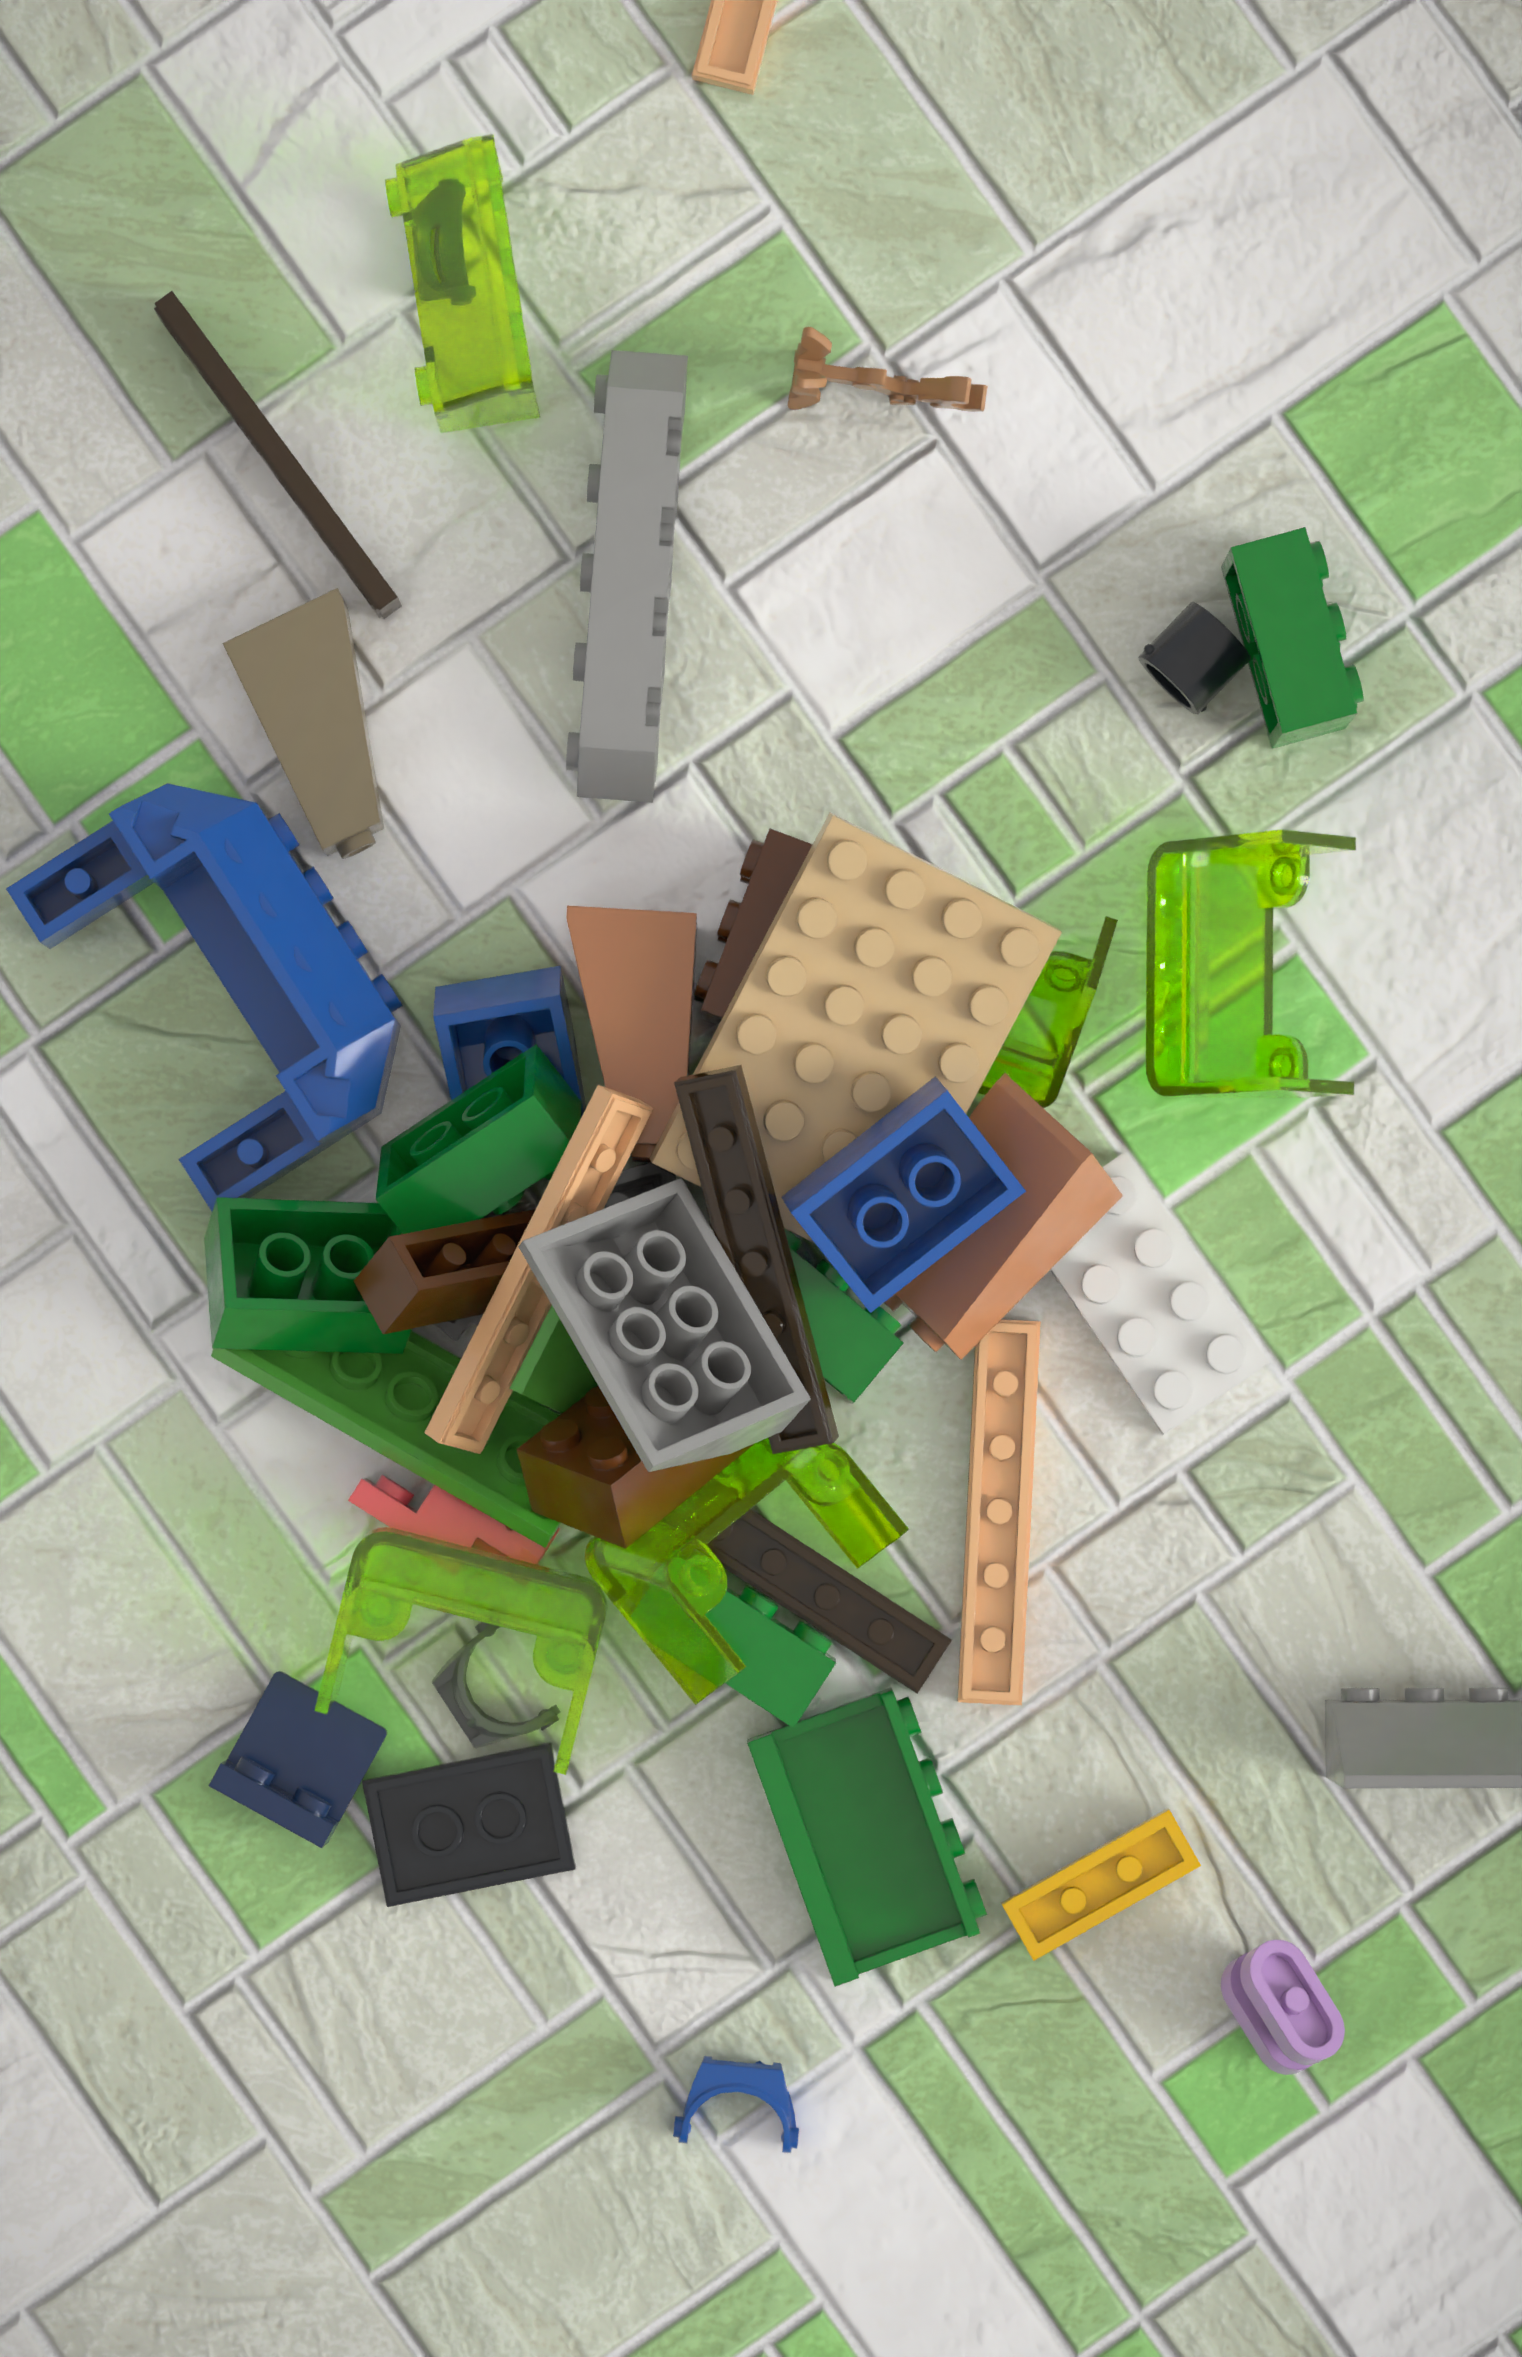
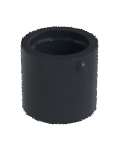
(1194, 658)

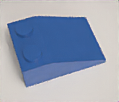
(499, 1018)

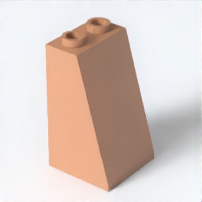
(639, 1002)
(1009, 1254)

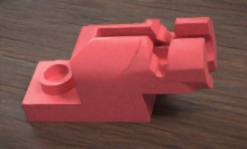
(444, 1519)

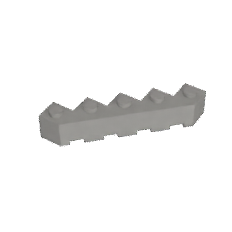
(629, 576)

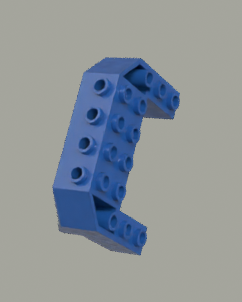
(272, 951)

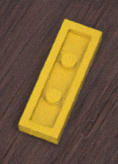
(1101, 1884)

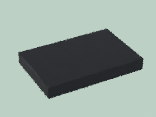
(469, 1824)

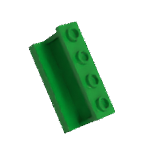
(866, 1834)

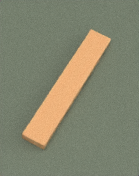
(519, 1303)
(999, 1514)

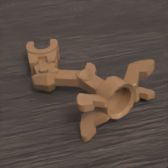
(812, 373)

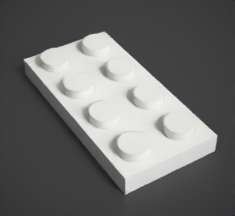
(1156, 1305)

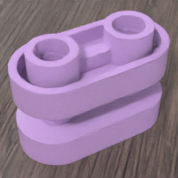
(1282, 2007)

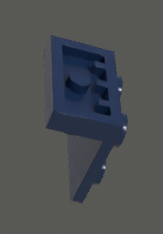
(298, 1761)

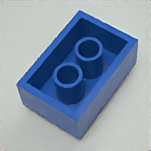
(903, 1194)

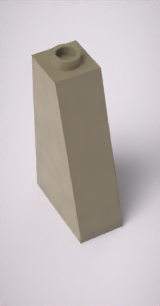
(312, 707)

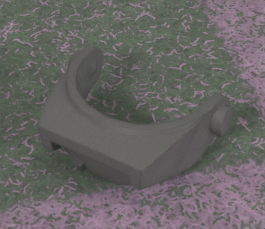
(475, 1723)

